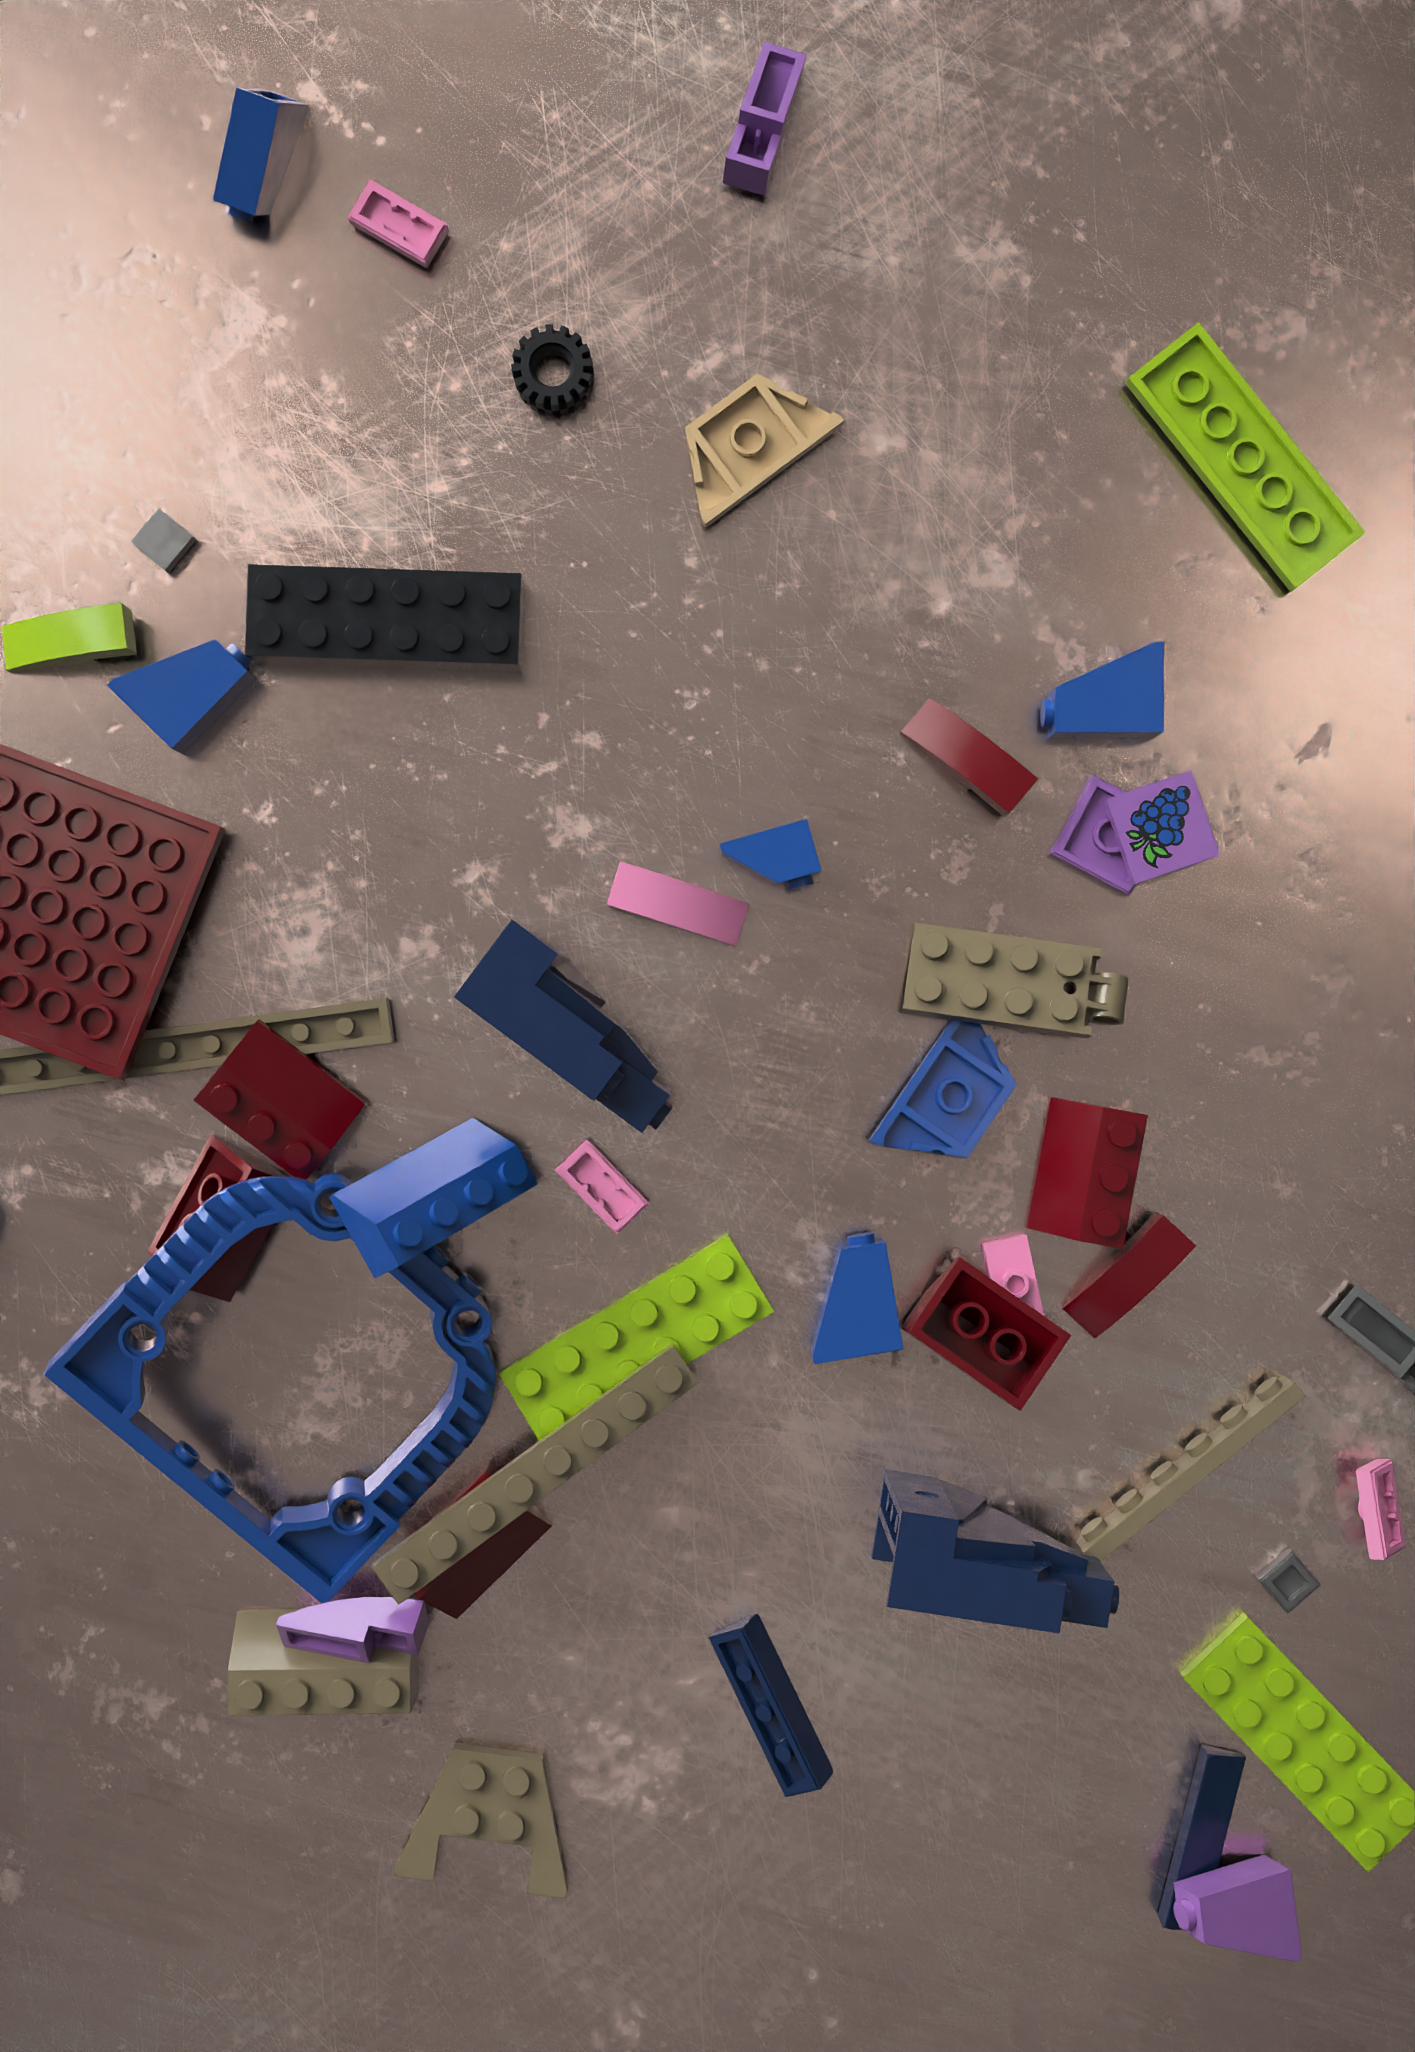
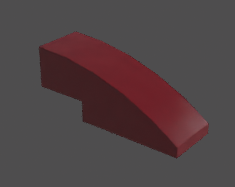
(969, 757)
(1128, 1275)

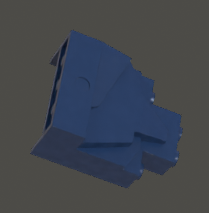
(559, 1019)
(982, 1564)

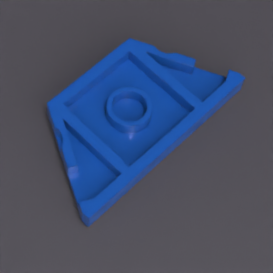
(948, 1096)

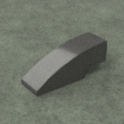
(1378, 1333)

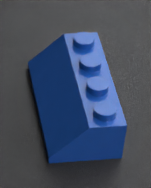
(431, 1194)

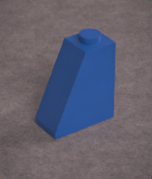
(257, 150)
(186, 691)
(1111, 701)
(858, 1304)

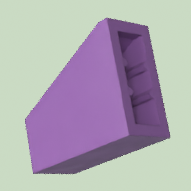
(1242, 1908)

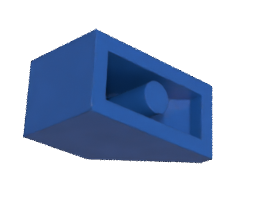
(777, 855)

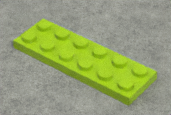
(1244, 457)
(686, 1306)
(1304, 1741)

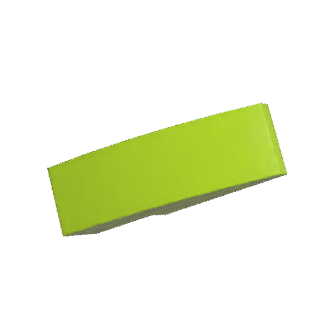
(69, 637)

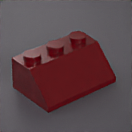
(280, 1101)
(214, 1170)
(1086, 1172)
(986, 1332)
(474, 1573)

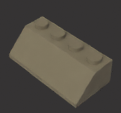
(293, 1681)

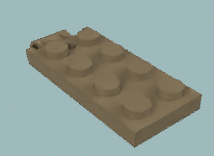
(1010, 982)

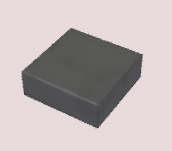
(163, 540)
(1287, 1580)

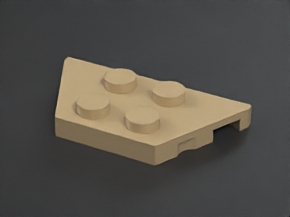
(751, 441)

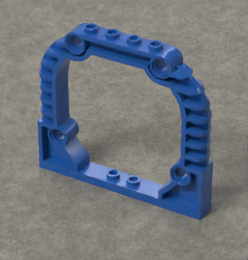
(312, 1542)

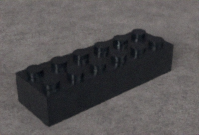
(385, 618)

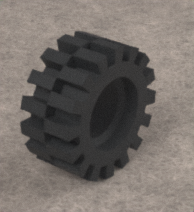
(553, 343)

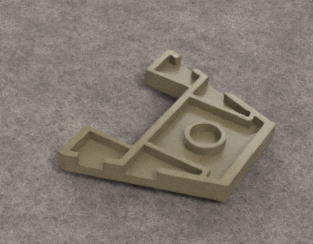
(493, 1799)

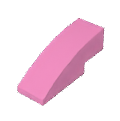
(677, 904)

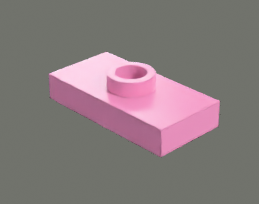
(398, 223)
(602, 1186)
(1012, 1267)
(1380, 1509)

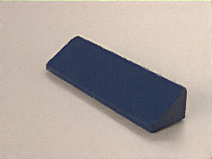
(772, 1706)
(1203, 1822)

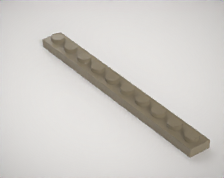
(207, 1045)

